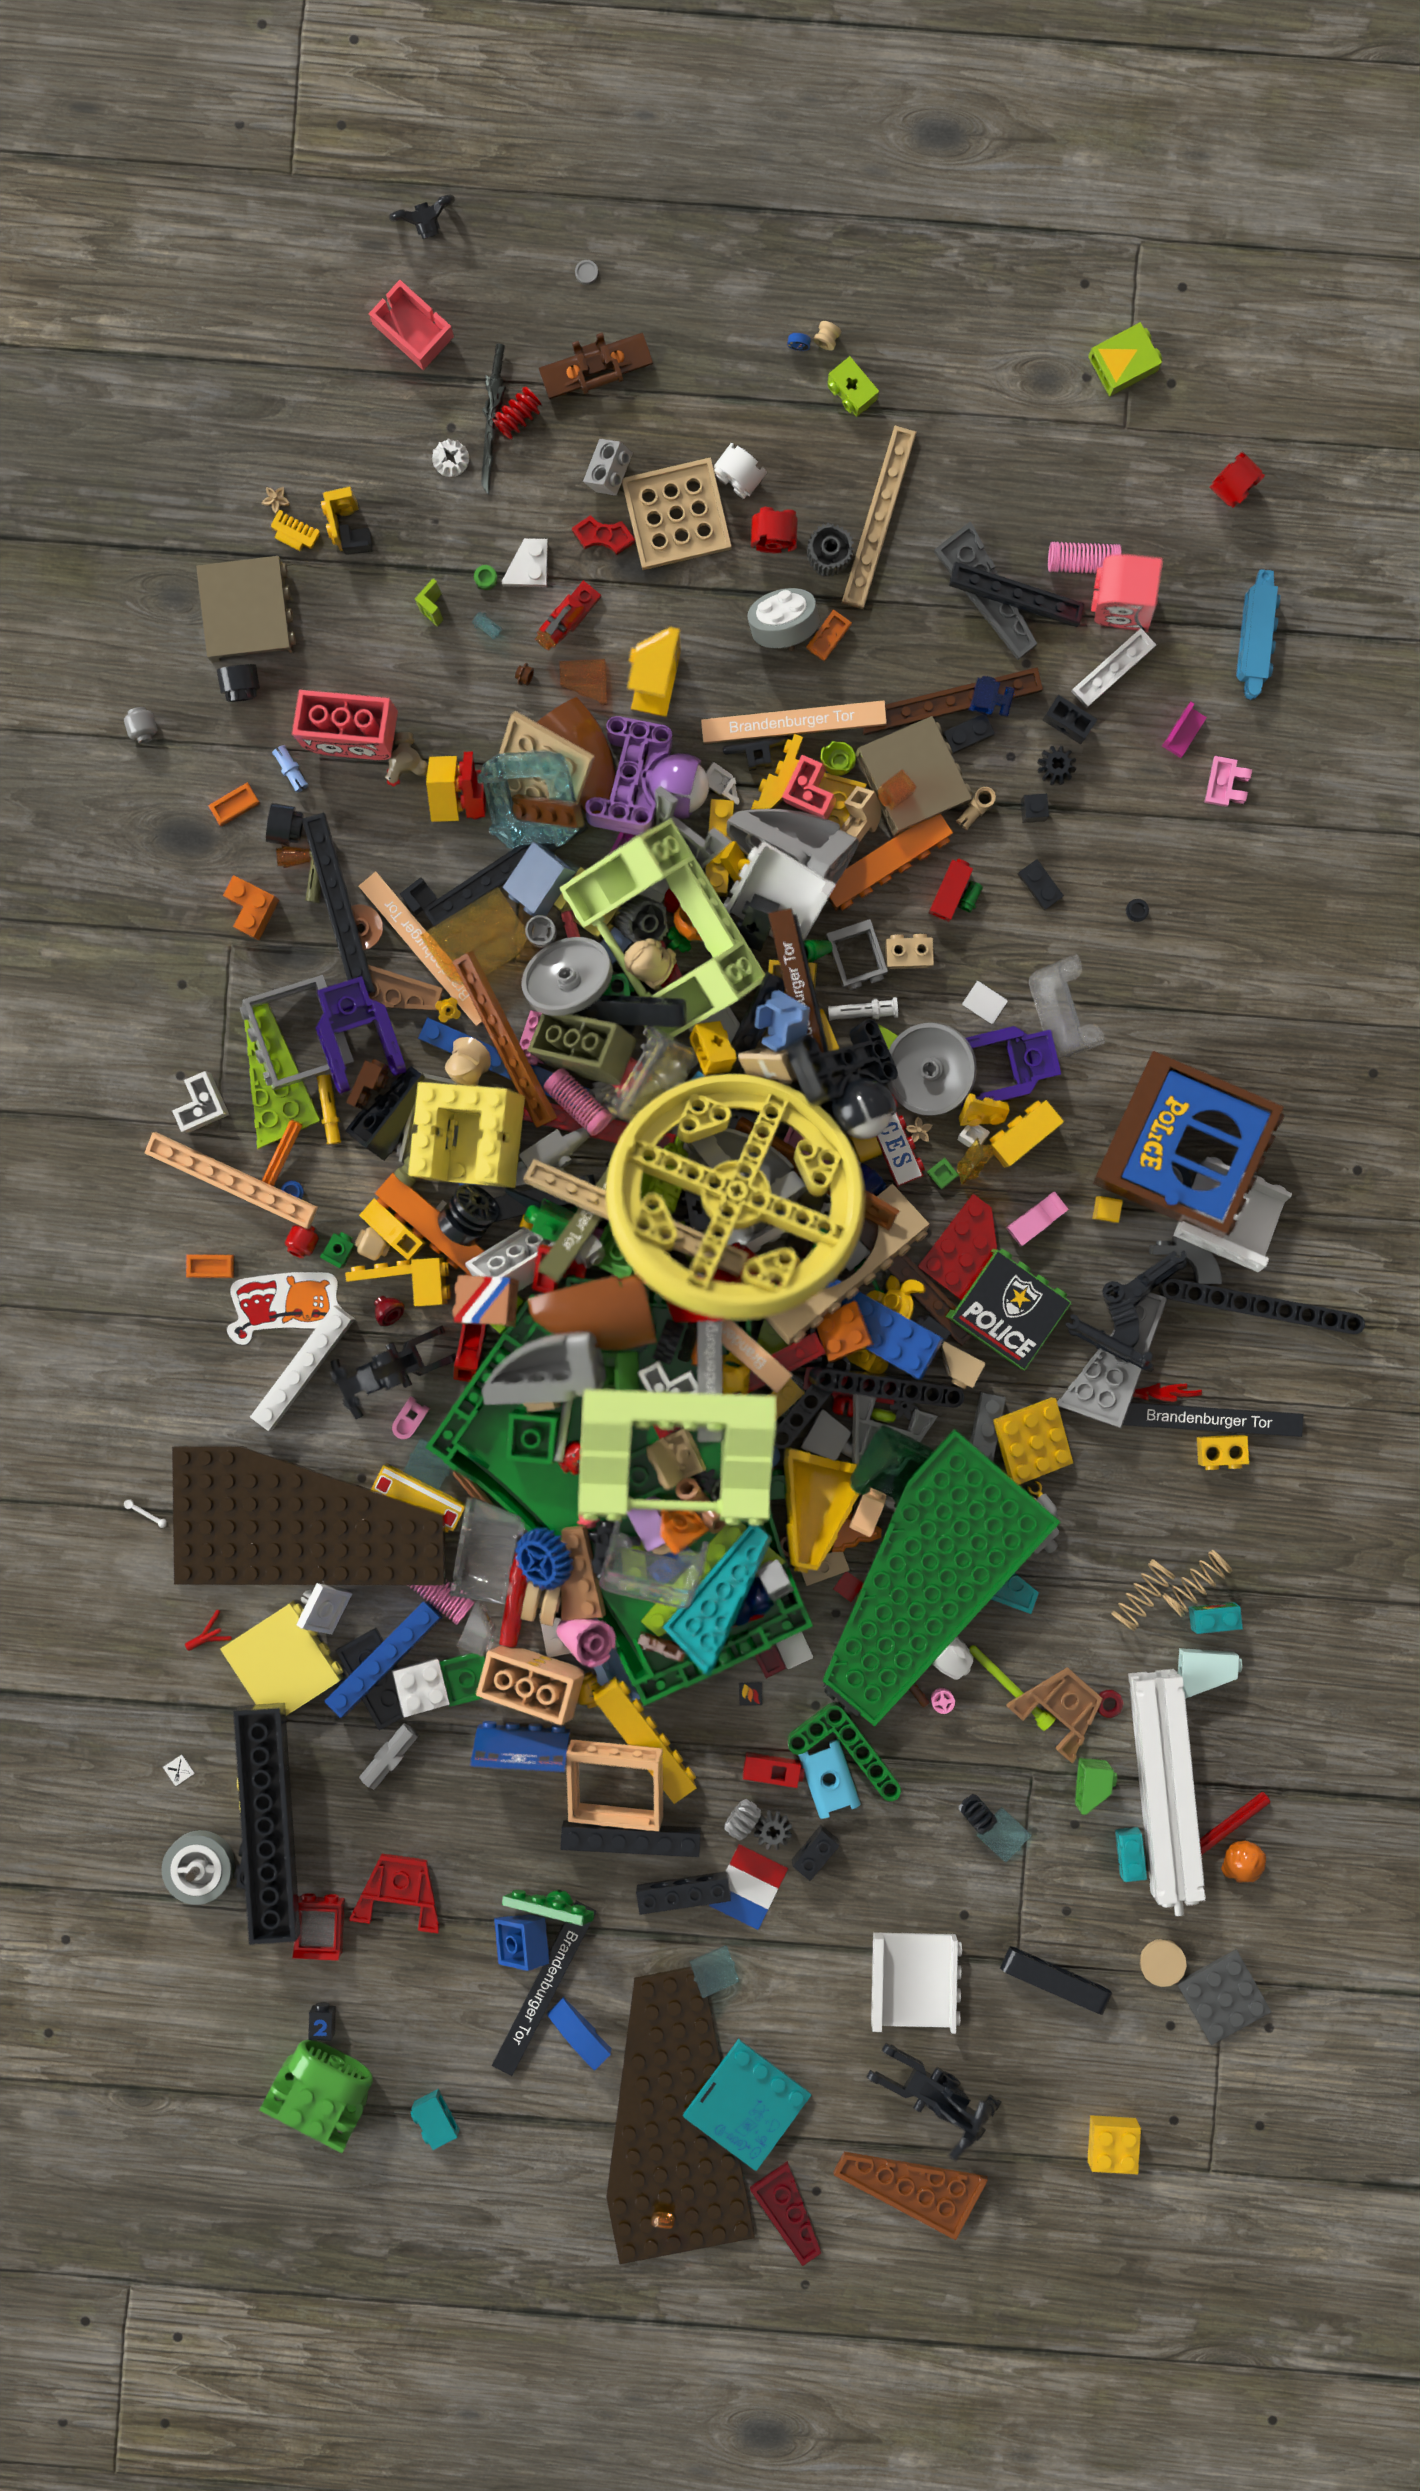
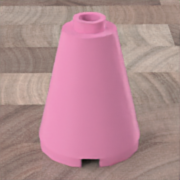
(587, 1640)

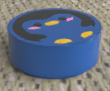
(799, 341)

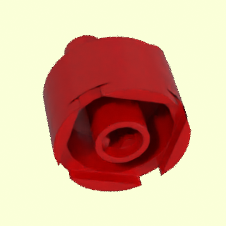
(1236, 479)
(774, 530)

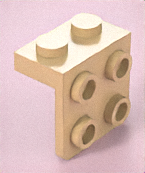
(675, 1458)

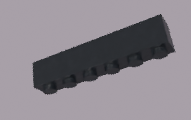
(609, 1839)

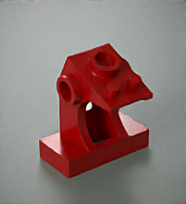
(544, 1283)

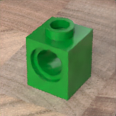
(627, 985)

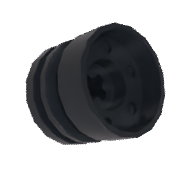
(468, 1215)

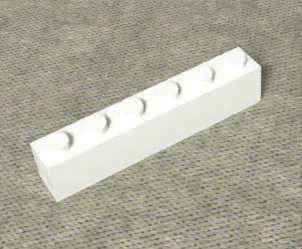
(302, 1368)

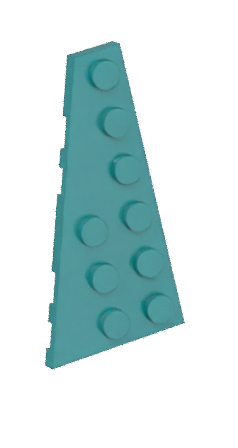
(717, 1600)

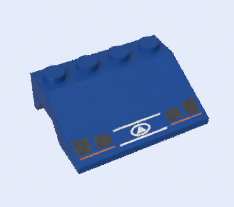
(520, 1746)

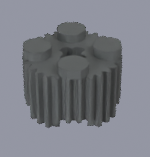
(830, 562)
(642, 919)

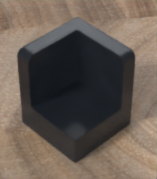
(355, 540)
(418, 896)

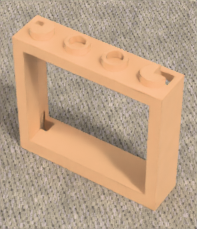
(620, 1756)

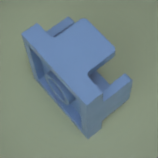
(785, 1020)

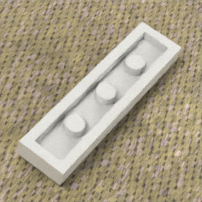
(1113, 668)

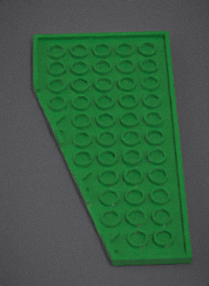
(939, 1563)

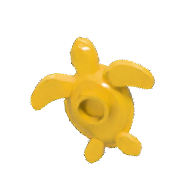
(898, 1298)

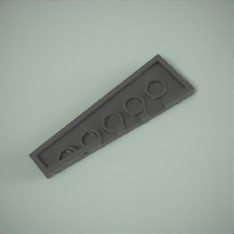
(968, 549)

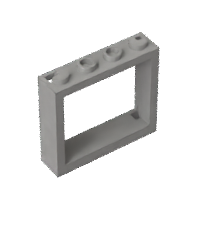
(256, 1036)

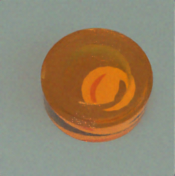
(662, 2220)

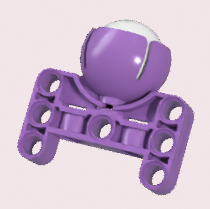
(676, 773)

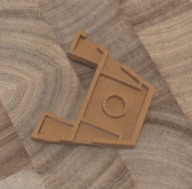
(1068, 1701)

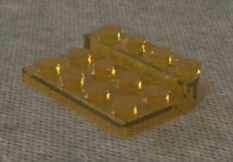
(484, 927)

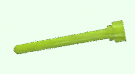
(1043, 1718)

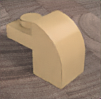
(864, 812)

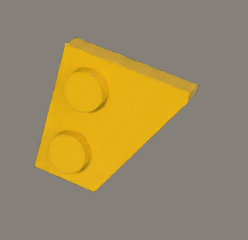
(983, 1112)

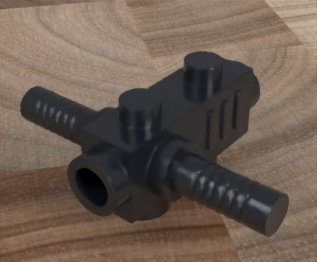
(601, 1539)

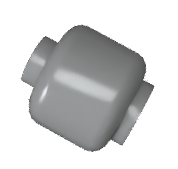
(140, 724)

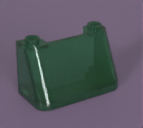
(888, 1463)

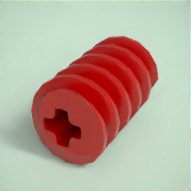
(517, 412)

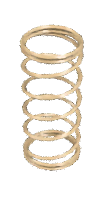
(1175, 1605)
(1132, 1626)

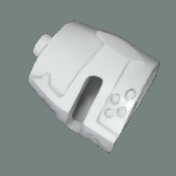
(955, 1660)

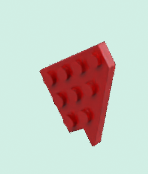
(962, 1248)

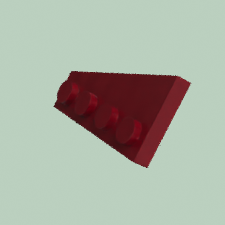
(785, 2208)

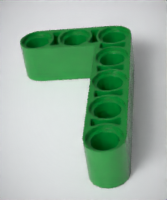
(851, 1744)

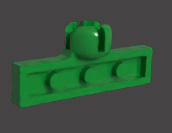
(554, 1905)

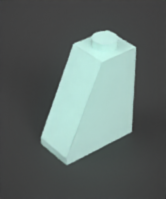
(1207, 1669)

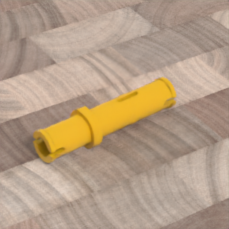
(329, 1113)

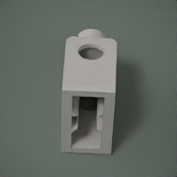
(827, 1437)

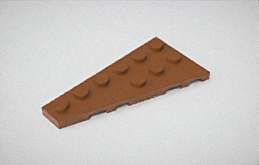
(924, 2192)

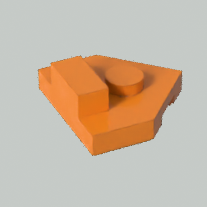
(681, 1529)

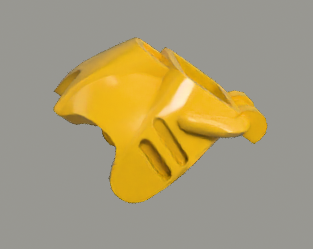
(734, 1378)

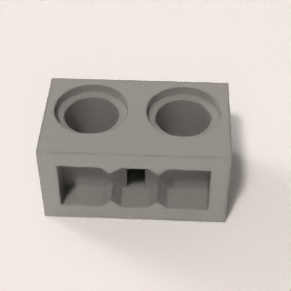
(607, 467)

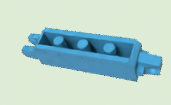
(1257, 634)

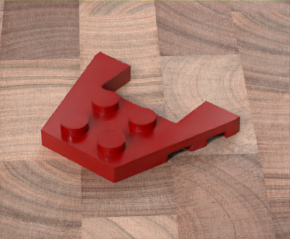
(401, 1882)

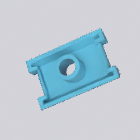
(834, 1794)

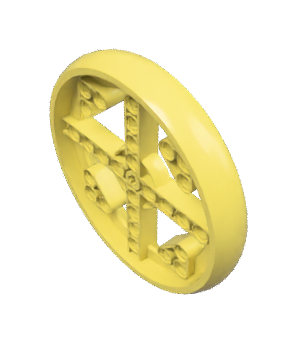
(757, 1295)

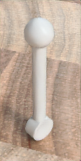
(128, 1504)

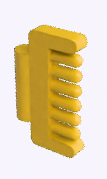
(290, 535)

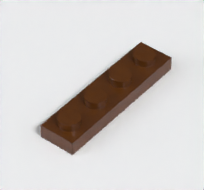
(547, 811)

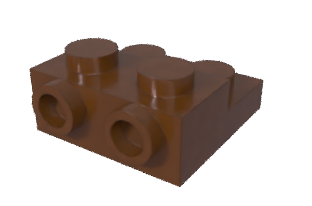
(371, 1076)

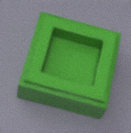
(942, 1173)

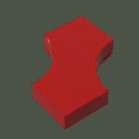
(613, 536)

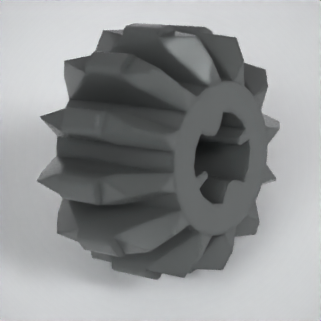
(765, 1833)

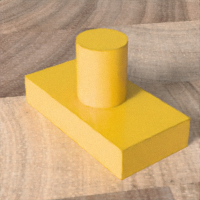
(734, 860)

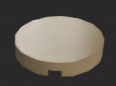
(1163, 1962)

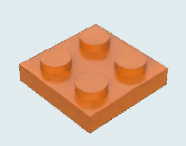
(844, 1332)

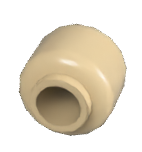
(371, 1244)

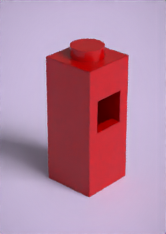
(951, 890)
(772, 1770)

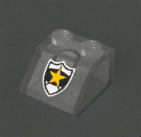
(479, 1630)

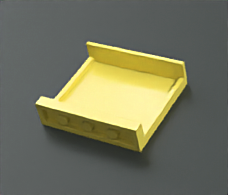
(282, 1661)

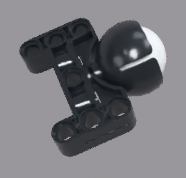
(859, 1097)

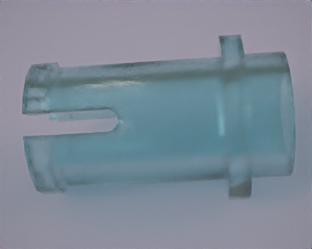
(486, 625)

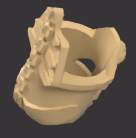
(645, 962)

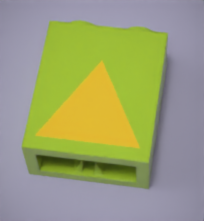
(1125, 359)

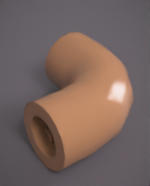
(689, 1490)

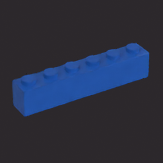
(383, 1659)

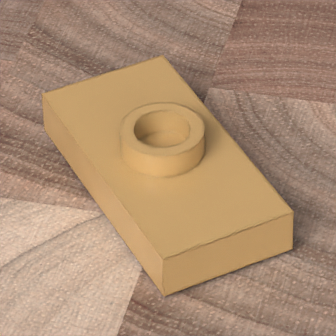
(831, 1566)

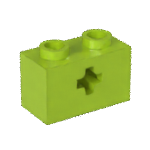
(851, 375)

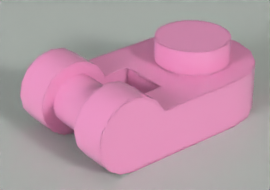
(405, 1426)

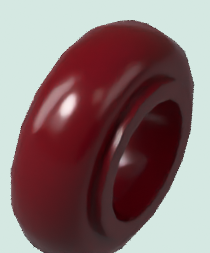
(1118, 1706)

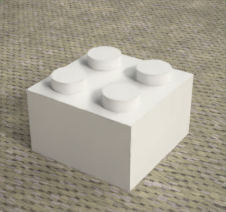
(420, 1687)

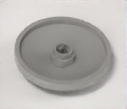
(567, 976)
(933, 1068)

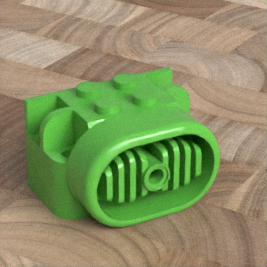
(320, 2093)

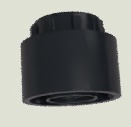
(238, 682)
(284, 825)

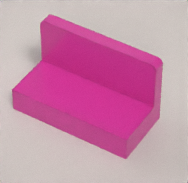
(1184, 731)

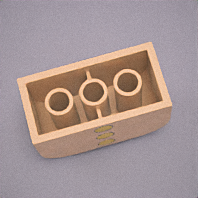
(531, 1683)

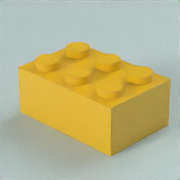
(1025, 1132)

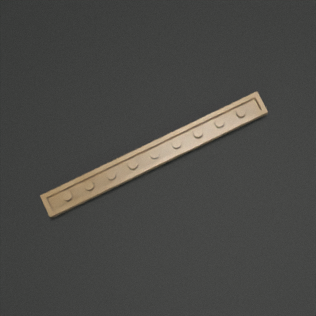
(594, 1200)

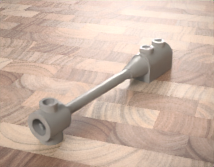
(555, 1149)

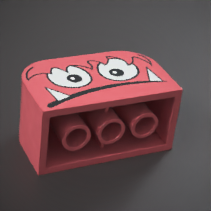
(1126, 591)
(345, 725)

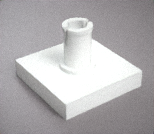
(323, 1608)

